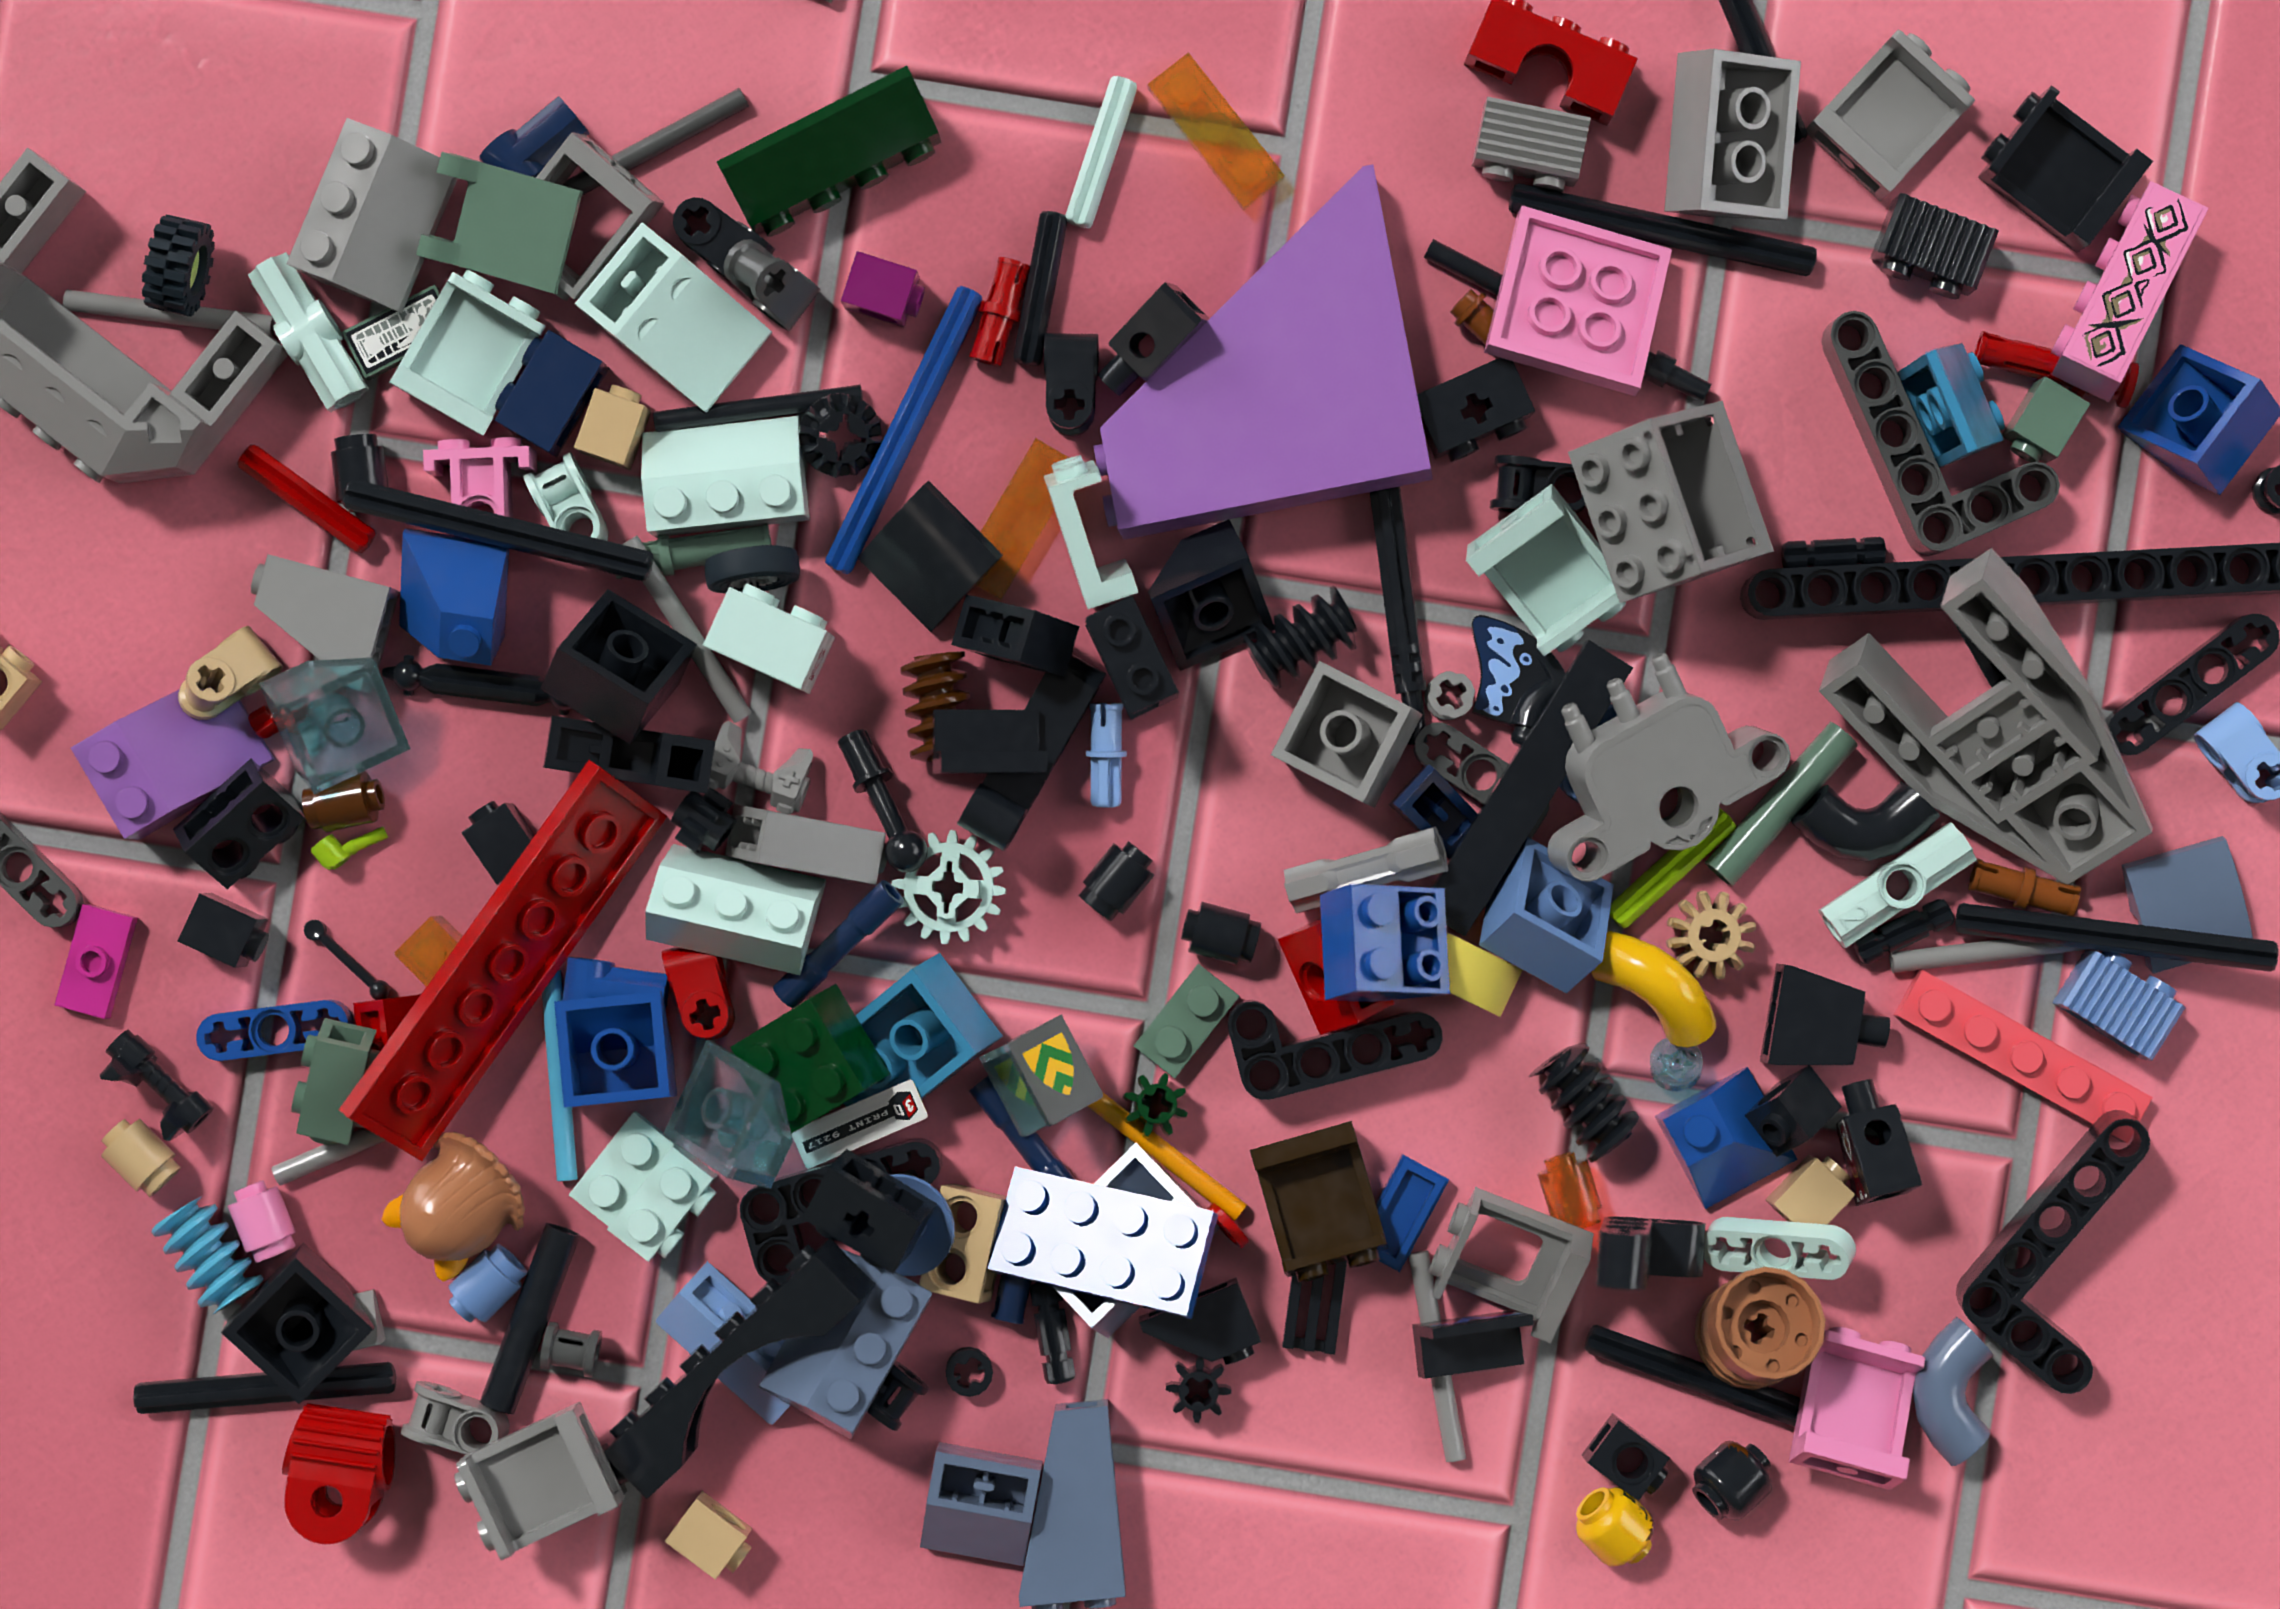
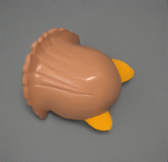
(456, 1204)

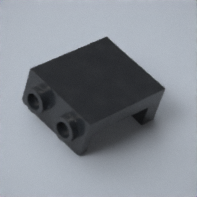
(2061, 170)
(1131, 657)

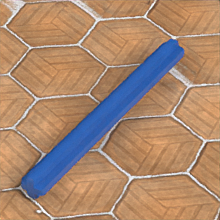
(904, 430)

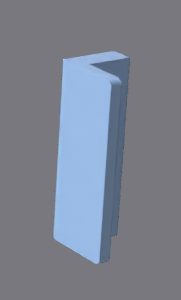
(697, 1315)

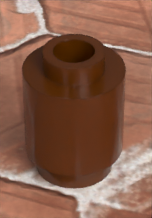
(344, 804)

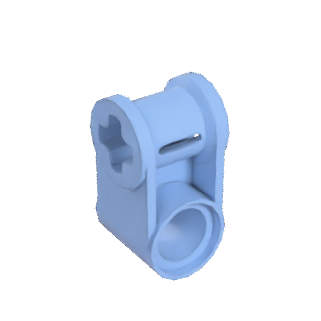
(2239, 750)

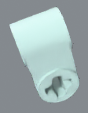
(565, 497)

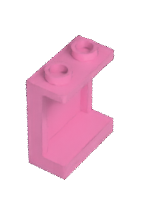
(1856, 1409)

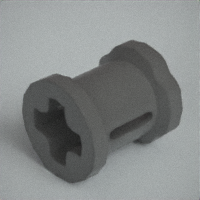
(570, 1349)

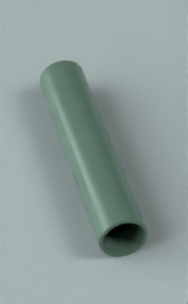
(1781, 803)

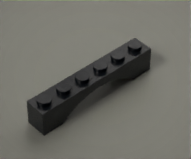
(807, 1303)

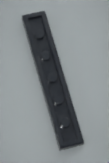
(1525, 788)

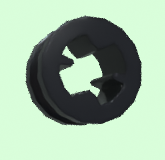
(975, 1386)

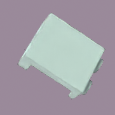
(467, 350)
(1547, 570)
(1096, 584)

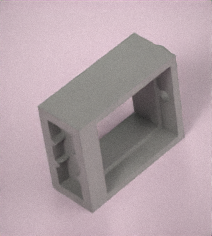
(644, 204)

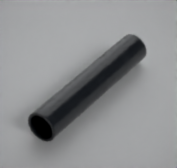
(529, 1318)

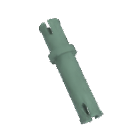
(693, 550)

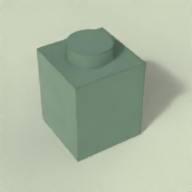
(2044, 421)

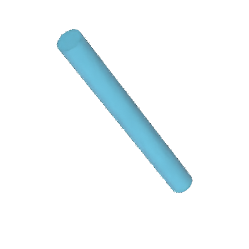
(561, 1117)

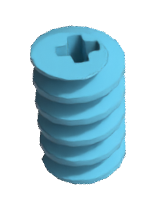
(206, 1255)

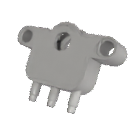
(1641, 755)

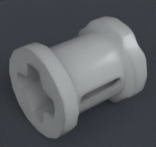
(1464, 700)

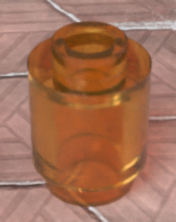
(1570, 1190)

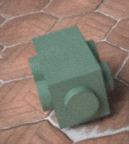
(336, 1065)

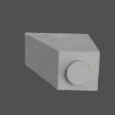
(325, 609)
(807, 845)

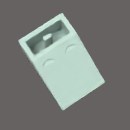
(673, 317)

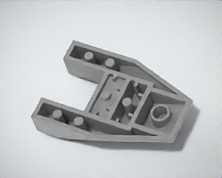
(2020, 760)

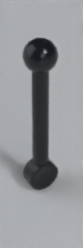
(317, 930)

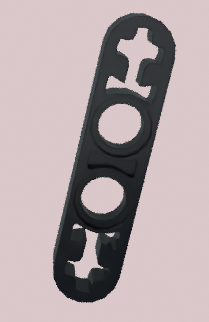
(2192, 688)

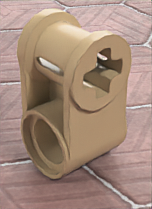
(229, 669)

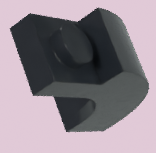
(650, 759)

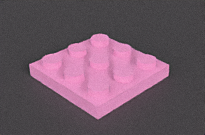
(1578, 301)

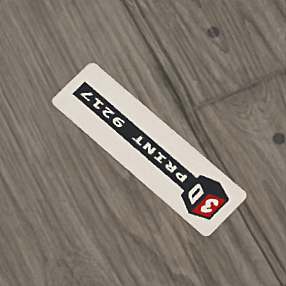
(860, 1124)

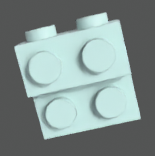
(645, 1188)

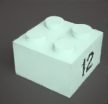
(769, 639)

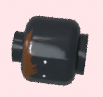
(1732, 1480)

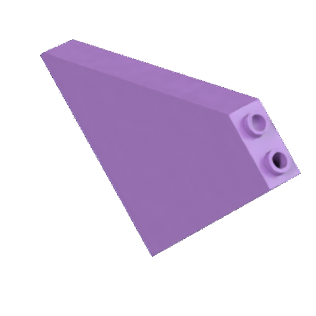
(1282, 393)

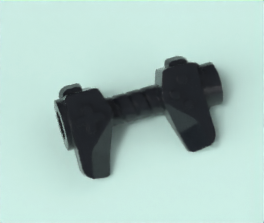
(135, 1062)

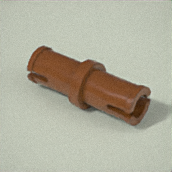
(2024, 888)

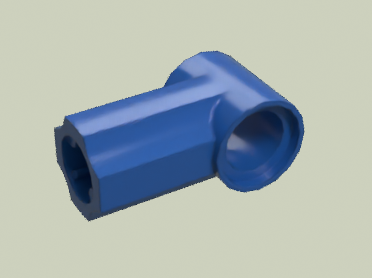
(600, 978)

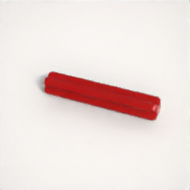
(306, 498)

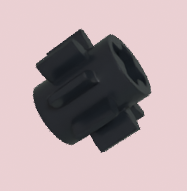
(703, 820)
(1197, 1403)

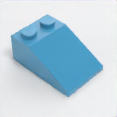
(1951, 403)
(925, 1028)

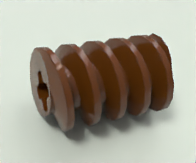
(934, 691)

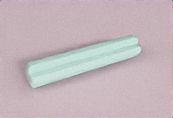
(1101, 152)

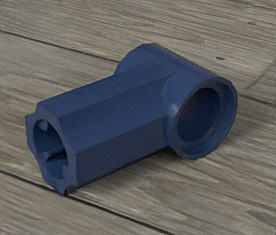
(535, 142)

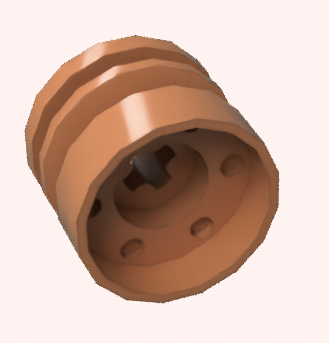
(1784, 1315)

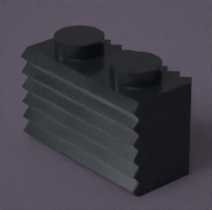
(1933, 246)

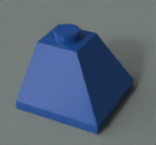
(454, 595)
(1717, 1141)

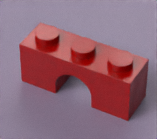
(1594, 68)

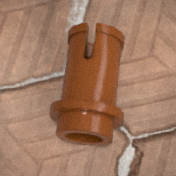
(1474, 314)

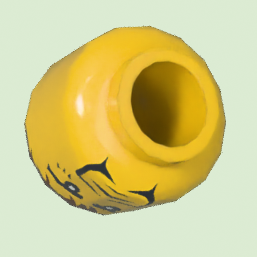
(1614, 1526)

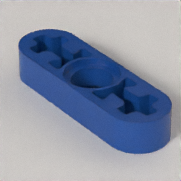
(235, 1021)

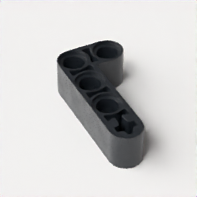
(1005, 799)
(1336, 1043)
(792, 1204)
(1648, 1246)

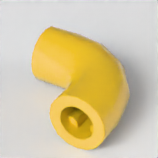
(1661, 984)

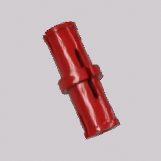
(999, 312)

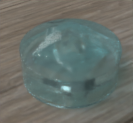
(1675, 1067)

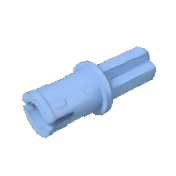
(1106, 754)

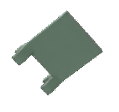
(507, 225)

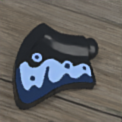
(1513, 675)

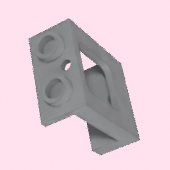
(1551, 1278)

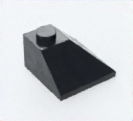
(1208, 596)

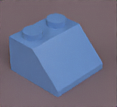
(1547, 919)

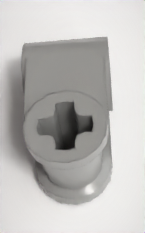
(444, 1419)

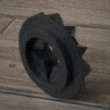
(825, 416)

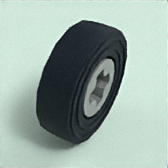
(760, 566)

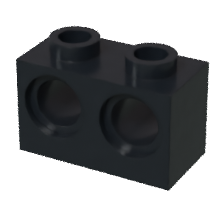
(1015, 635)
(230, 816)

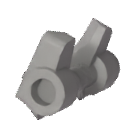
(786, 785)

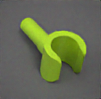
(333, 855)

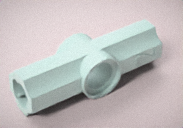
(308, 332)
(1925, 867)

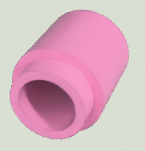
(262, 1221)

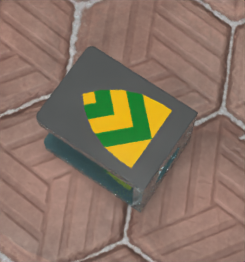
(1041, 1076)

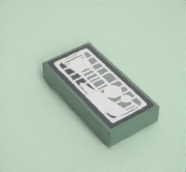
(385, 337)

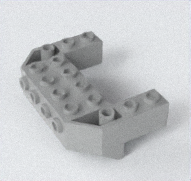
(84, 387)

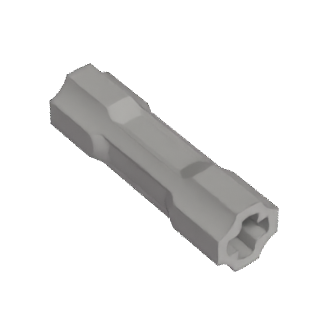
(1402, 859)

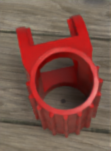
(341, 1451)

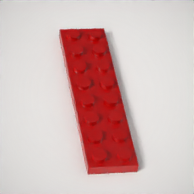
(503, 962)

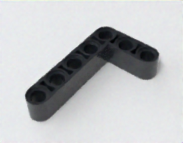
(2045, 1247)

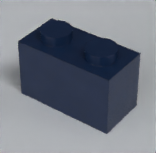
(550, 392)

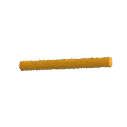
(1169, 1157)

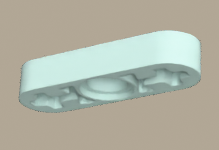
(1797, 1236)

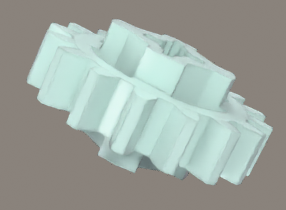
(976, 889)

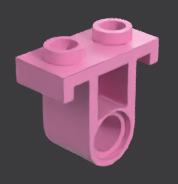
(483, 473)

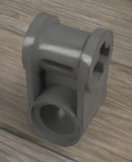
(769, 282)

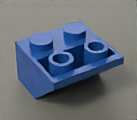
(1384, 943)

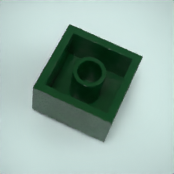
(815, 1056)

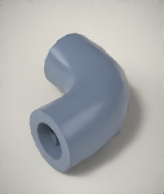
(1941, 1392)

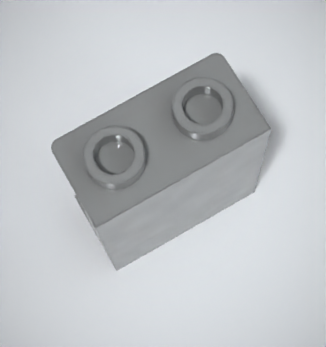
(1891, 113)
(538, 1481)

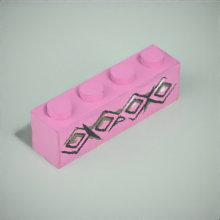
(2129, 290)

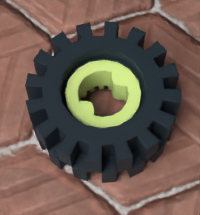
(178, 265)

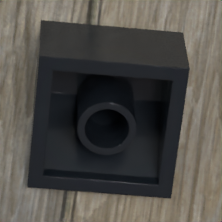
(299, 1324)

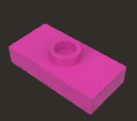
(96, 961)

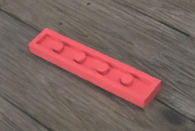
(2018, 1052)

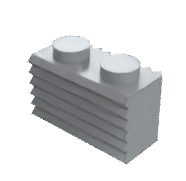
(1530, 144)

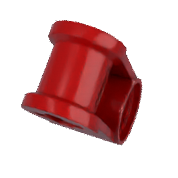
(699, 980)

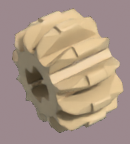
(1705, 917)

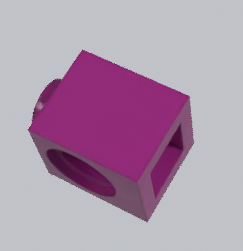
(882, 290)

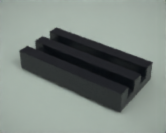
(1310, 1342)

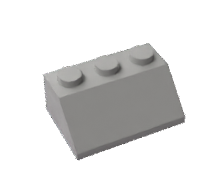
(1732, 135)
(371, 216)

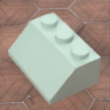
(723, 477)
(733, 909)

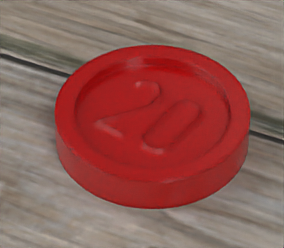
(1229, 1227)

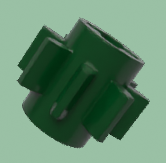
(1168, 1099)

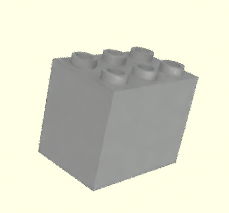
(1670, 500)

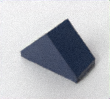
(1433, 802)

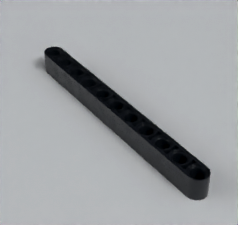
(2054, 571)

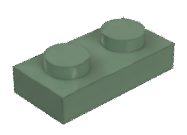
(1186, 1020)

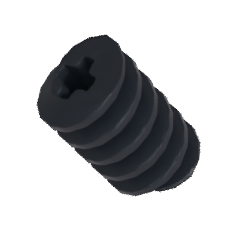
(1302, 638)
(1587, 1099)

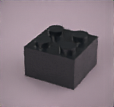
(618, 666)

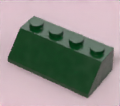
(831, 152)

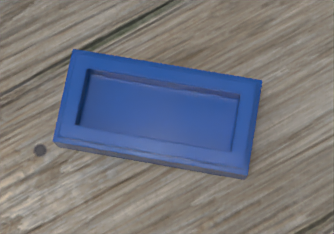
(1406, 1207)

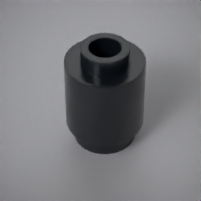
(358, 459)
(1117, 880)
(1221, 933)

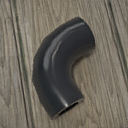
(1865, 832)

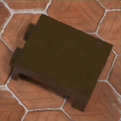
(1320, 1201)

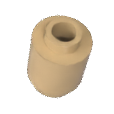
(139, 1156)

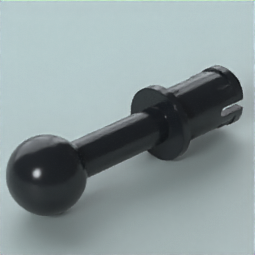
(905, 849)

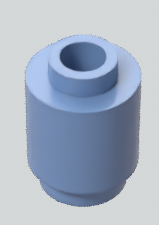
(486, 1284)

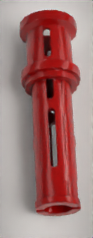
(2040, 362)

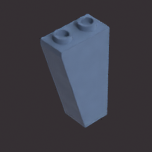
(1076, 1519)

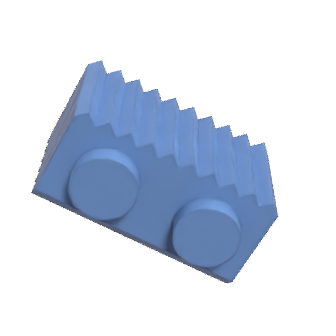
(2119, 1003)

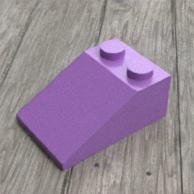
(165, 762)

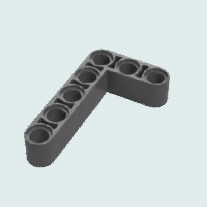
(1915, 451)

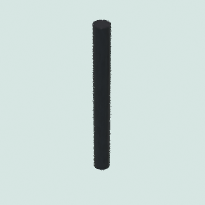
(745, 409)

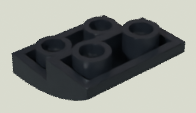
(930, 556)

